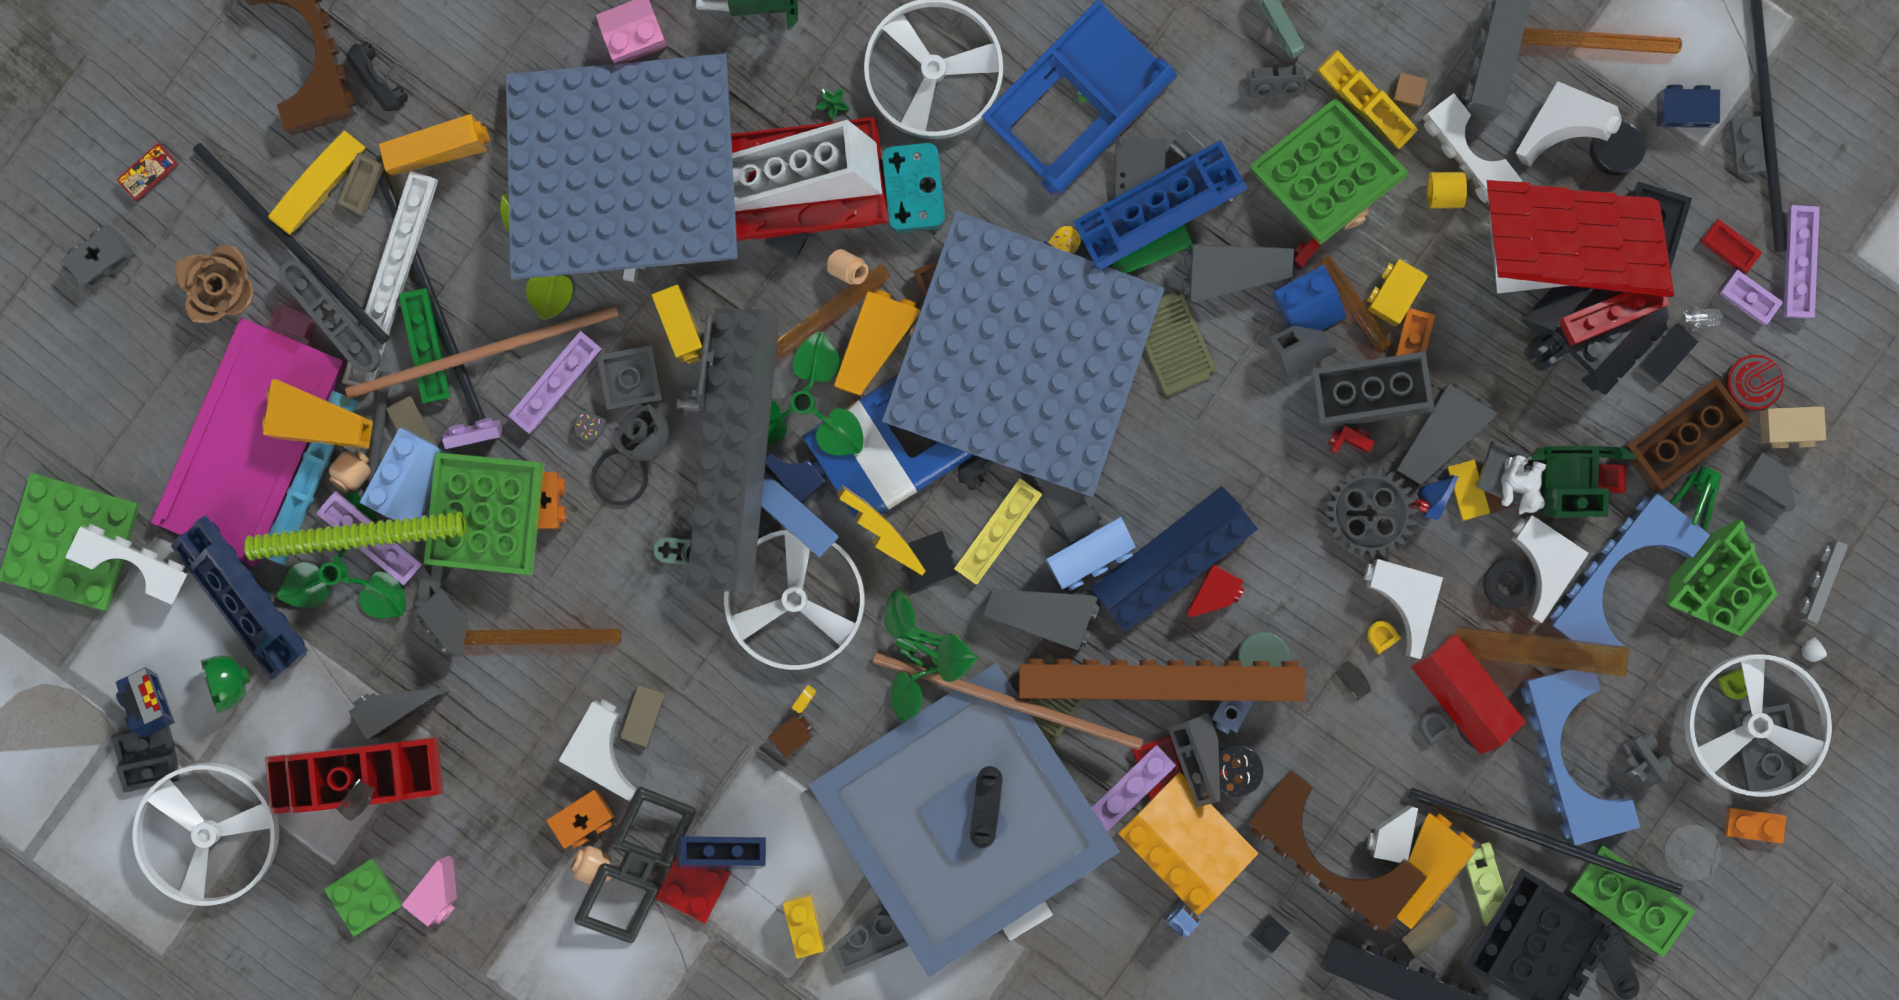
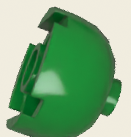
(225, 681)

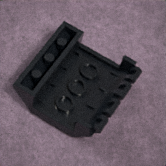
(1604, 355)
(1540, 942)

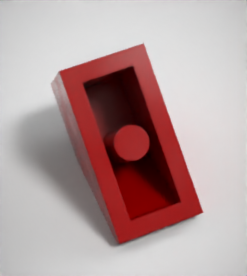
(1215, 592)

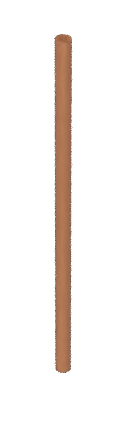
(481, 352)
(1012, 702)

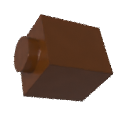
(792, 735)

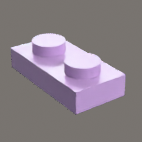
(1750, 297)
(482, 430)

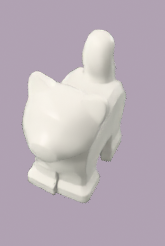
(1523, 481)

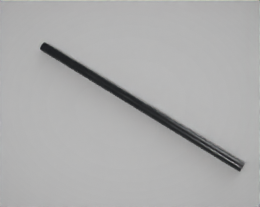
(1768, 125)
(291, 244)
(439, 317)
(1545, 841)

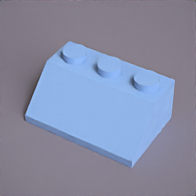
(403, 478)
(1091, 555)

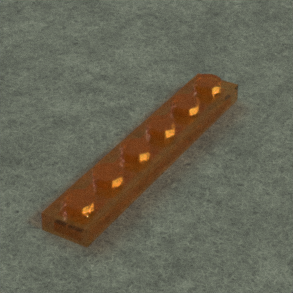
(1545, 651)

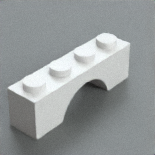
(1448, 124)
(161, 578)

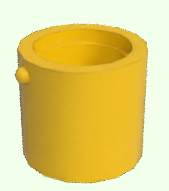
(1446, 190)

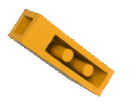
(435, 145)
(875, 338)
(307, 418)
(1440, 856)

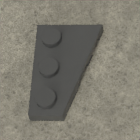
(869, 941)

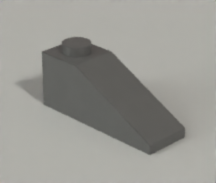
(1199, 757)

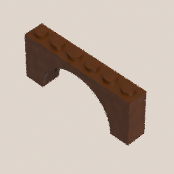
(324, 94)
(1376, 898)

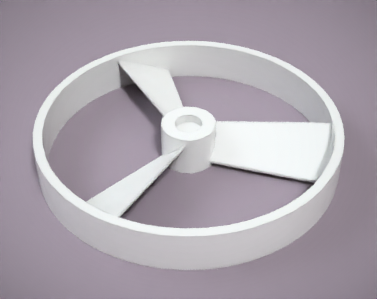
(934, 68)
(795, 600)
(1758, 725)
(204, 833)

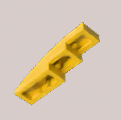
(1366, 99)
(316, 182)
(886, 537)

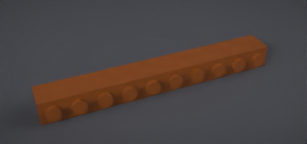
(1161, 682)

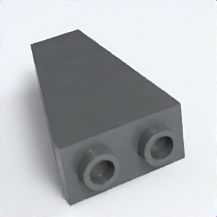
(1231, 268)
(1443, 433)
(1047, 615)

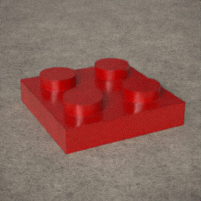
(693, 890)

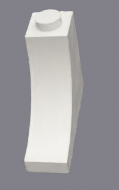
(1565, 116)
(1552, 559)
(1412, 594)
(592, 749)

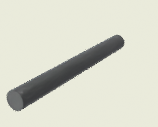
(378, 428)

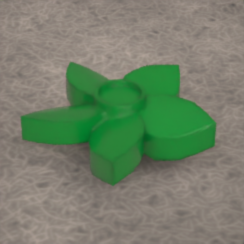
(832, 103)

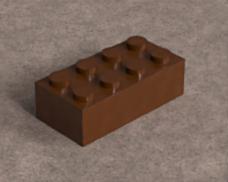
(1686, 434)

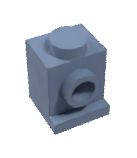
(1223, 722)

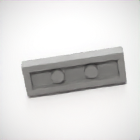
(1821, 582)

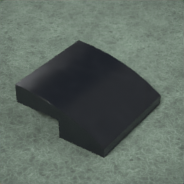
(145, 759)

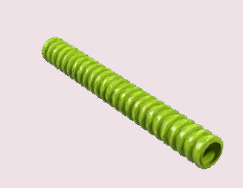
(354, 536)

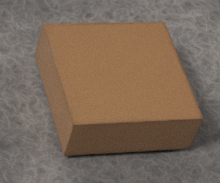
(1410, 90)

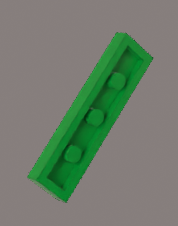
(424, 343)

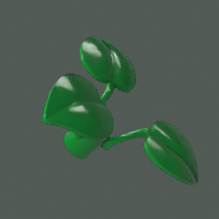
(841, 431)
(308, 584)
(952, 662)

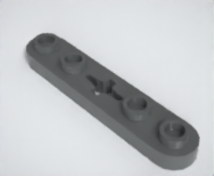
(313, 295)

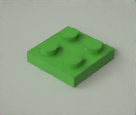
(363, 897)

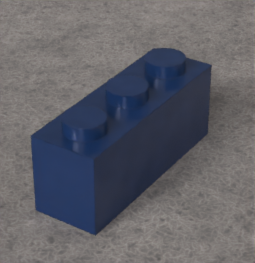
(721, 852)

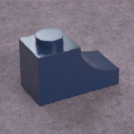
(799, 479)

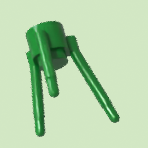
(1705, 482)
(908, 645)

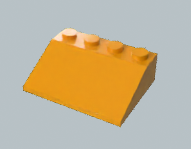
(1188, 845)

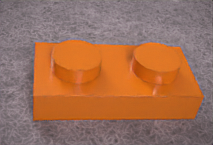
(1415, 332)
(1755, 825)

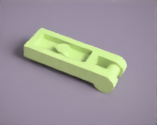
(1486, 882)

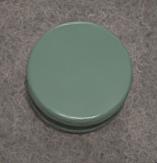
(1262, 647)

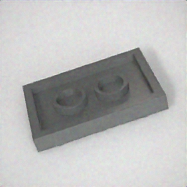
(1763, 762)

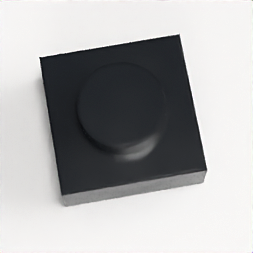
(1270, 933)

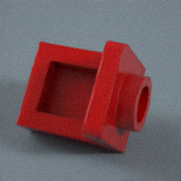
(1357, 438)

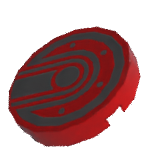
(1755, 382)

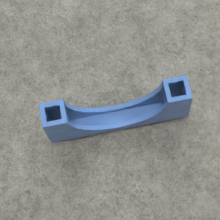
(1652, 525)
(1583, 815)

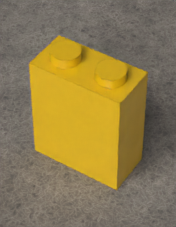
(679, 324)

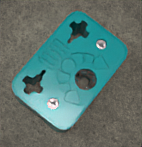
(904, 188)

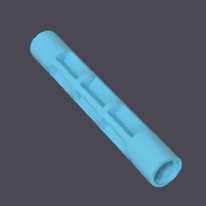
(307, 481)

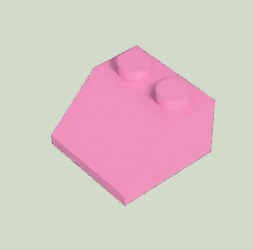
(631, 31)
(434, 894)

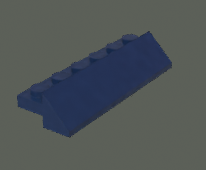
(1173, 558)
(239, 597)

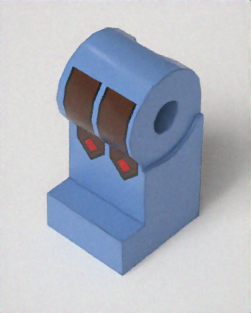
(1182, 919)

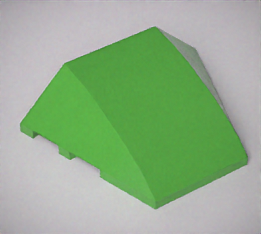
(1723, 581)

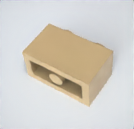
(1793, 425)

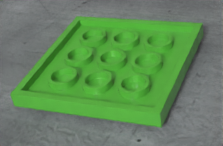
(1328, 171)
(499, 510)
(44, 533)

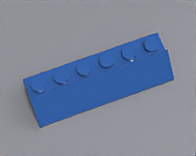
(1160, 205)

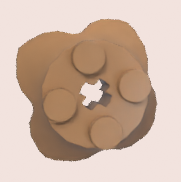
(199, 272)

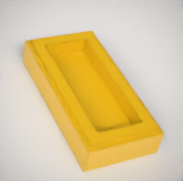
(1469, 499)

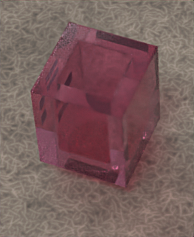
(292, 324)

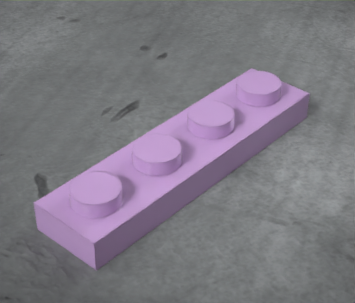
(1801, 262)
(555, 382)
(392, 558)
(1133, 787)

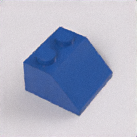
(1310, 301)

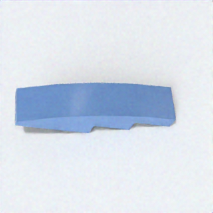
(796, 517)

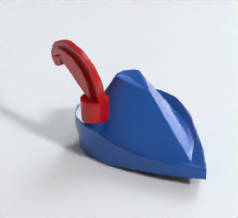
(1435, 497)

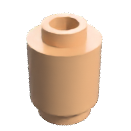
(847, 267)

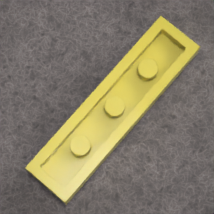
(998, 531)

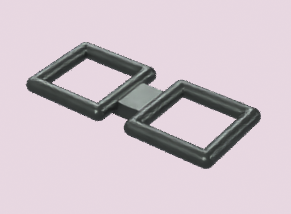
(635, 865)

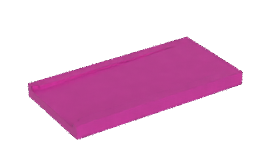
(227, 461)

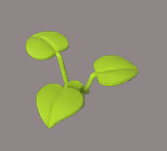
(545, 294)

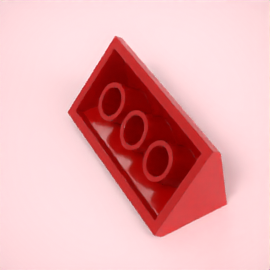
(1468, 694)

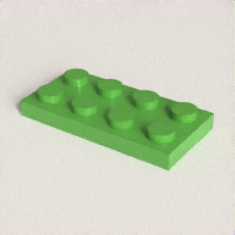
(1636, 907)

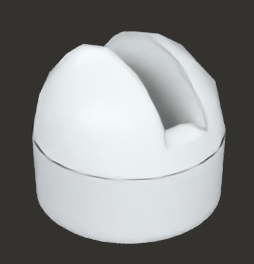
(1813, 650)

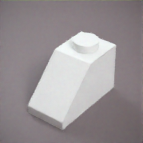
(1394, 836)

